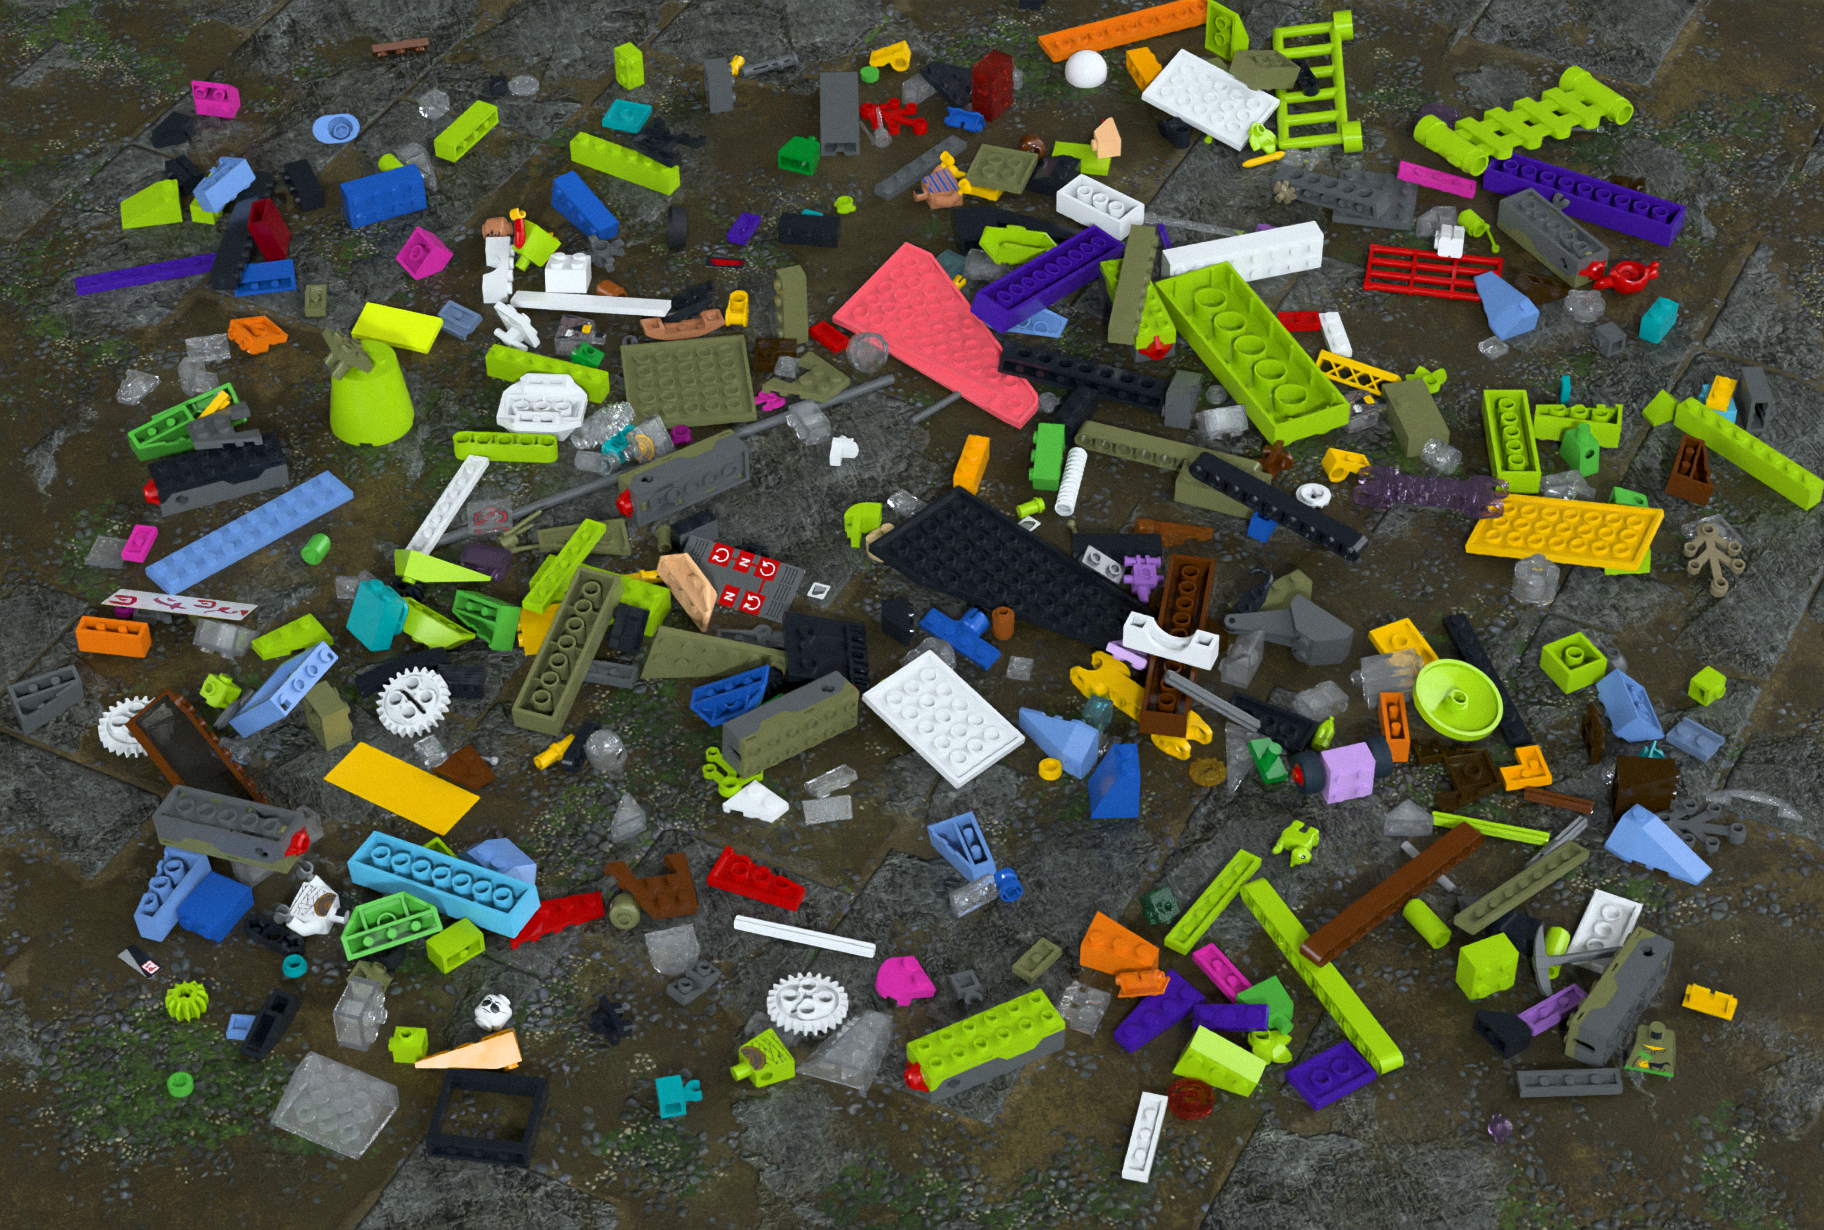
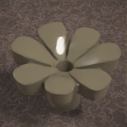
(1284, 192)

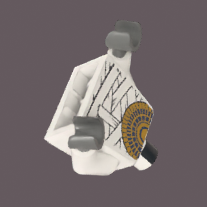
(313, 908)

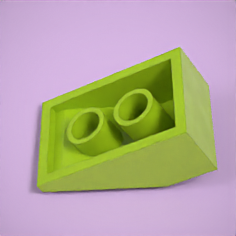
(1224, 31)
(153, 206)

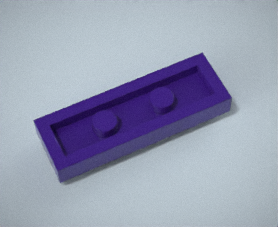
(1231, 1017)

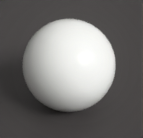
(1086, 69)

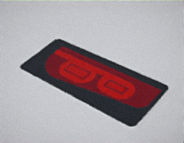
(725, 262)

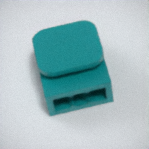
(377, 615)

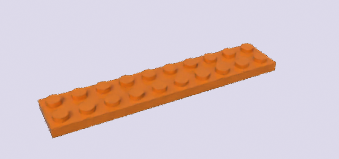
(1124, 29)

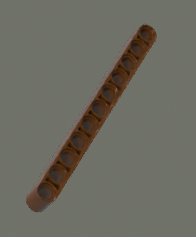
(1391, 894)

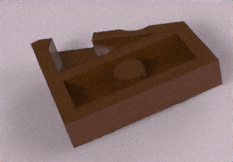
(466, 768)

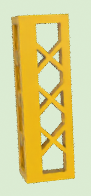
(1355, 367)

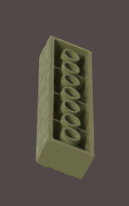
(567, 651)

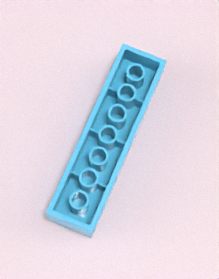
(446, 882)

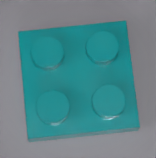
(626, 116)

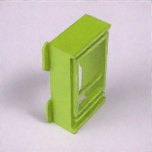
(1014, 244)

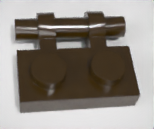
(1593, 733)

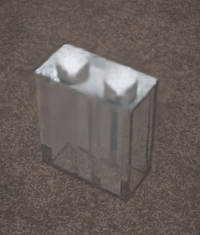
(1390, 673)

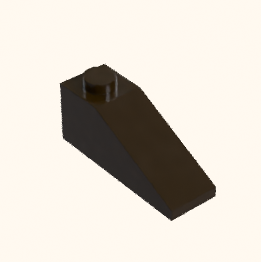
(1541, 288)

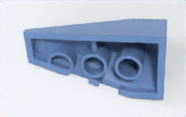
(1067, 741)
(1650, 841)

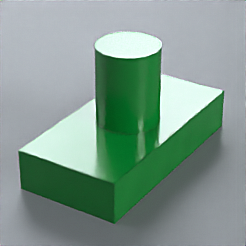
(1267, 760)

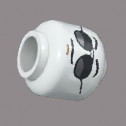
(493, 1012)

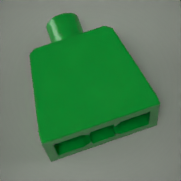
(800, 155)

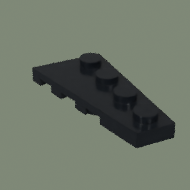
(1282, 726)

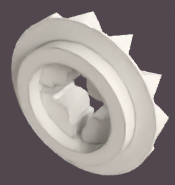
(1320, 492)

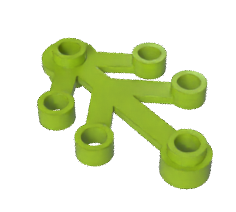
(730, 784)

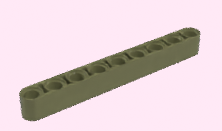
(1147, 448)

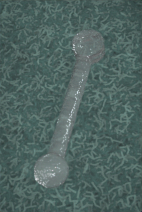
(1600, 129)

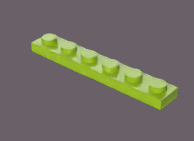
(564, 566)
(1212, 902)

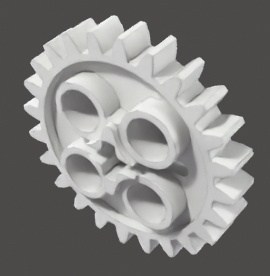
(429, 687)
(114, 732)
(807, 1004)

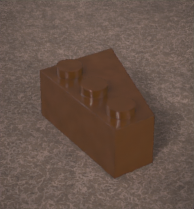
(1689, 472)

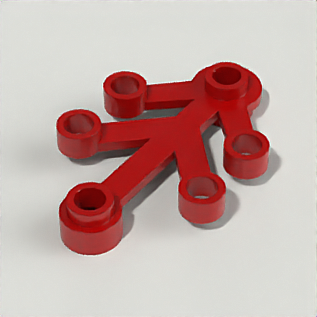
(868, 112)

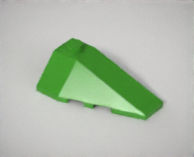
(198, 404)

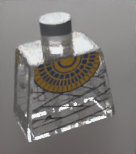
(648, 440)

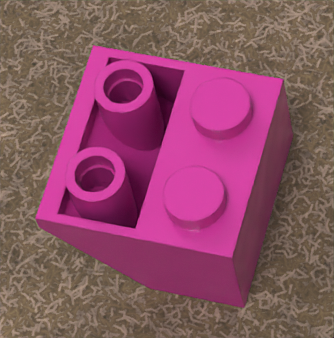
(215, 99)

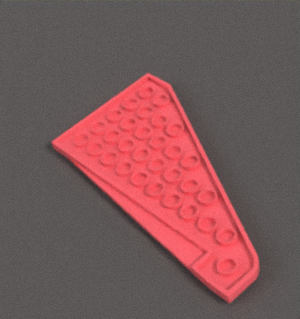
(935, 333)

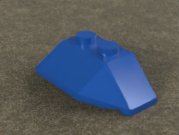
(730, 696)

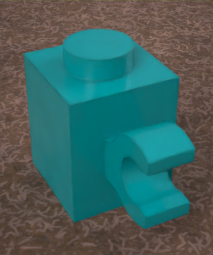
(673, 1096)

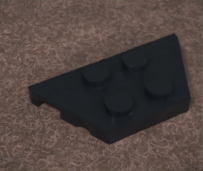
(688, 303)

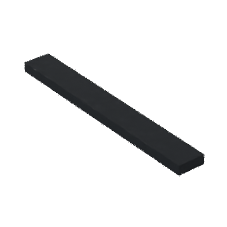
(1057, 232)

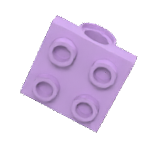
(1139, 659)

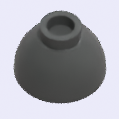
(1614, 660)

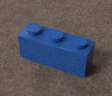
(267, 278)

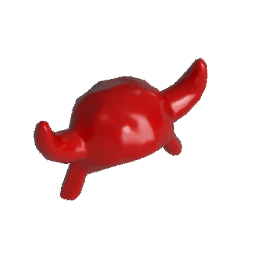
(1628, 277)

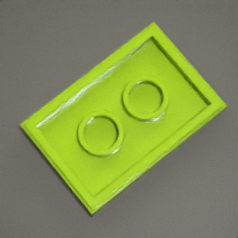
(1089, 162)

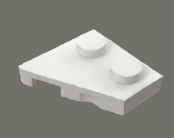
(757, 802)

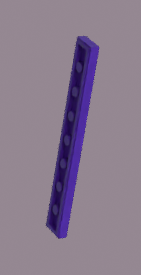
(144, 274)

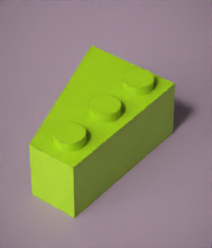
(1219, 1063)

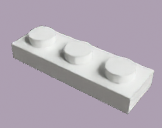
(1334, 334)

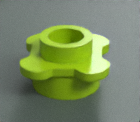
(844, 205)

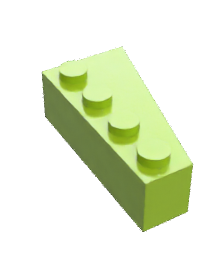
(1555, 419)

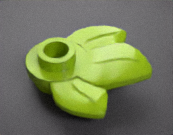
(1262, 138)
(1432, 380)
(1270, 1046)

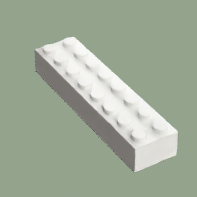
(1252, 254)

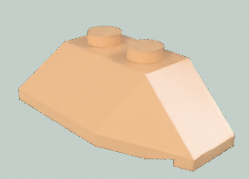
(688, 587)

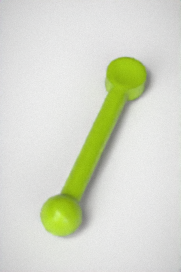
(1495, 248)

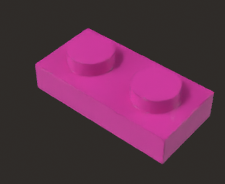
(139, 543)

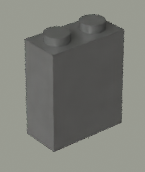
(1753, 399)

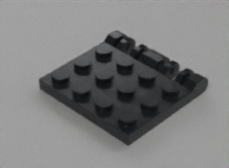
(822, 646)

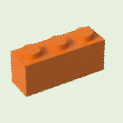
(113, 636)
(1394, 724)

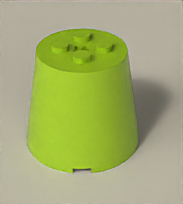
(371, 404)

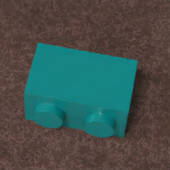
(1658, 320)

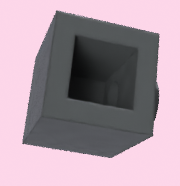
(1609, 339)

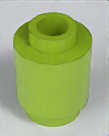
(1472, 223)

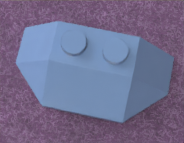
(501, 857)

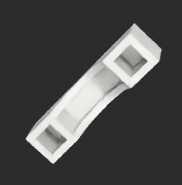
(498, 283)
(1144, 635)

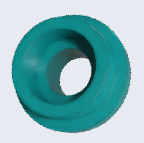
(294, 966)

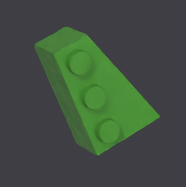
(163, 436)
(1047, 456)
(489, 617)

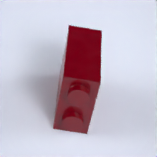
(268, 230)

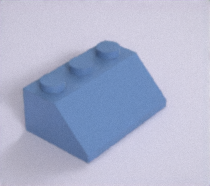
(1628, 708)

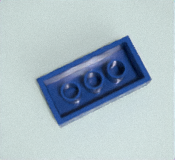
(383, 196)

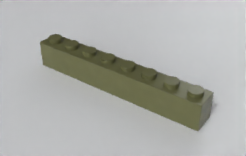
(1132, 283)

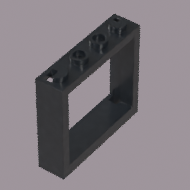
(485, 1149)

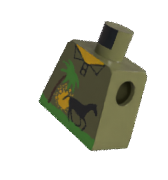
(1652, 1050)

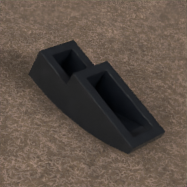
(270, 1024)

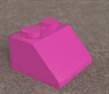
(423, 254)

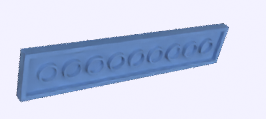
(248, 533)

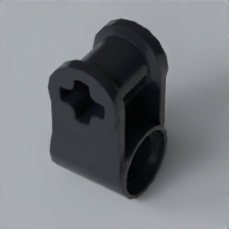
(1176, 132)

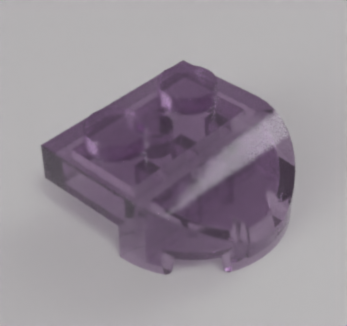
(1443, 112)

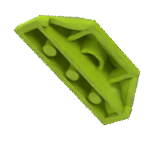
(432, 628)

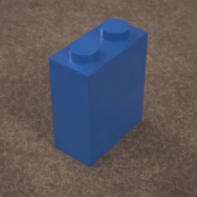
(215, 906)

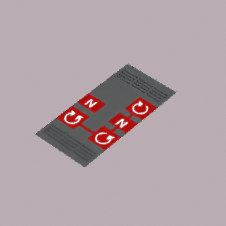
(746, 579)

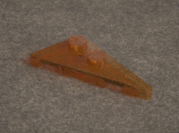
(1172, 533)

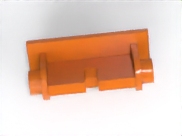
(1151, 983)

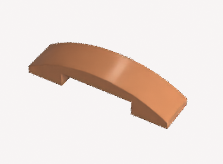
(686, 329)

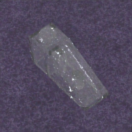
(419, 155)

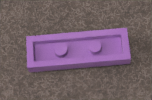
(1553, 1009)

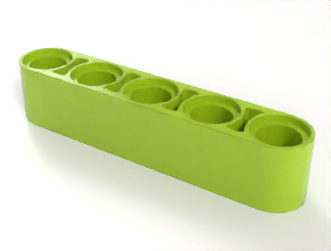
(506, 446)

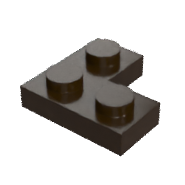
(771, 348)

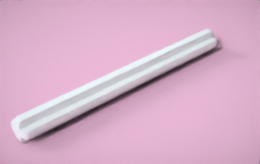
(805, 936)

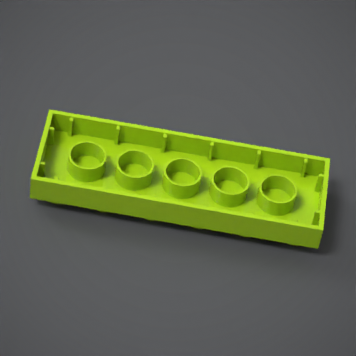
(1252, 354)

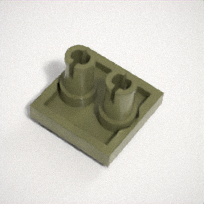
(344, 353)

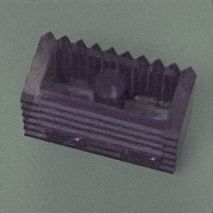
(487, 560)

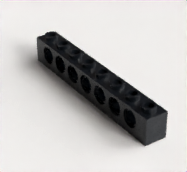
(1070, 372)

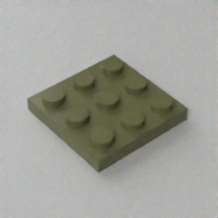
(1001, 168)

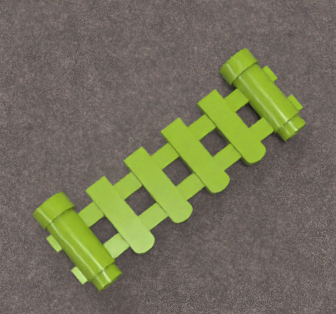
(1575, 88)

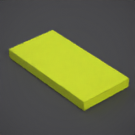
(397, 327)

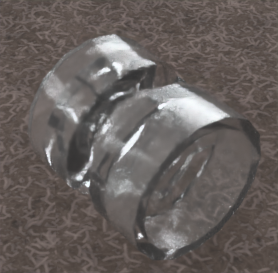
(1441, 456)

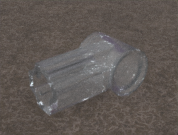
(597, 462)

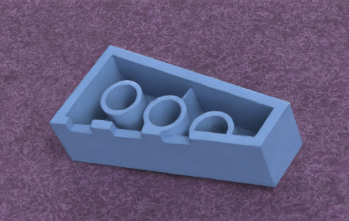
(174, 881)

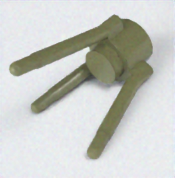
(509, 538)

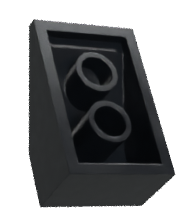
(1053, 174)

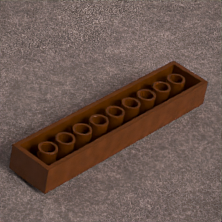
(1181, 613)

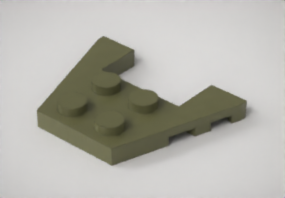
(819, 383)

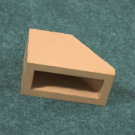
(1106, 140)

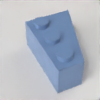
(223, 184)
(963, 846)

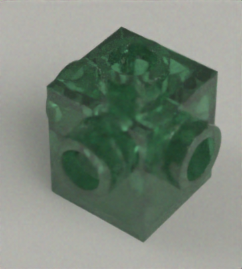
(1159, 905)

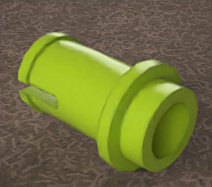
(1030, 508)

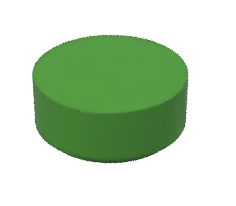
(869, 74)
(180, 1084)

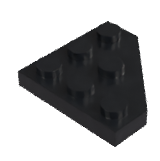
(950, 82)

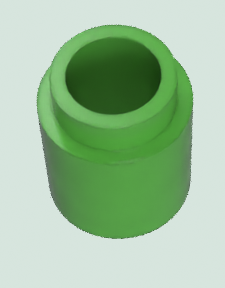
(316, 549)

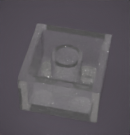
(359, 1013)

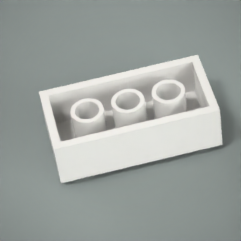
(1098, 204)

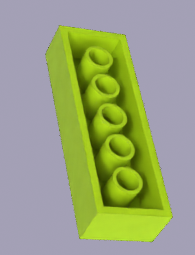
(1511, 440)
(635, 593)

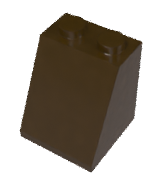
(1643, 782)

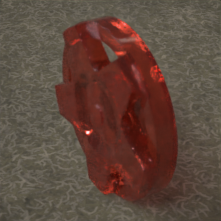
(1189, 1100)

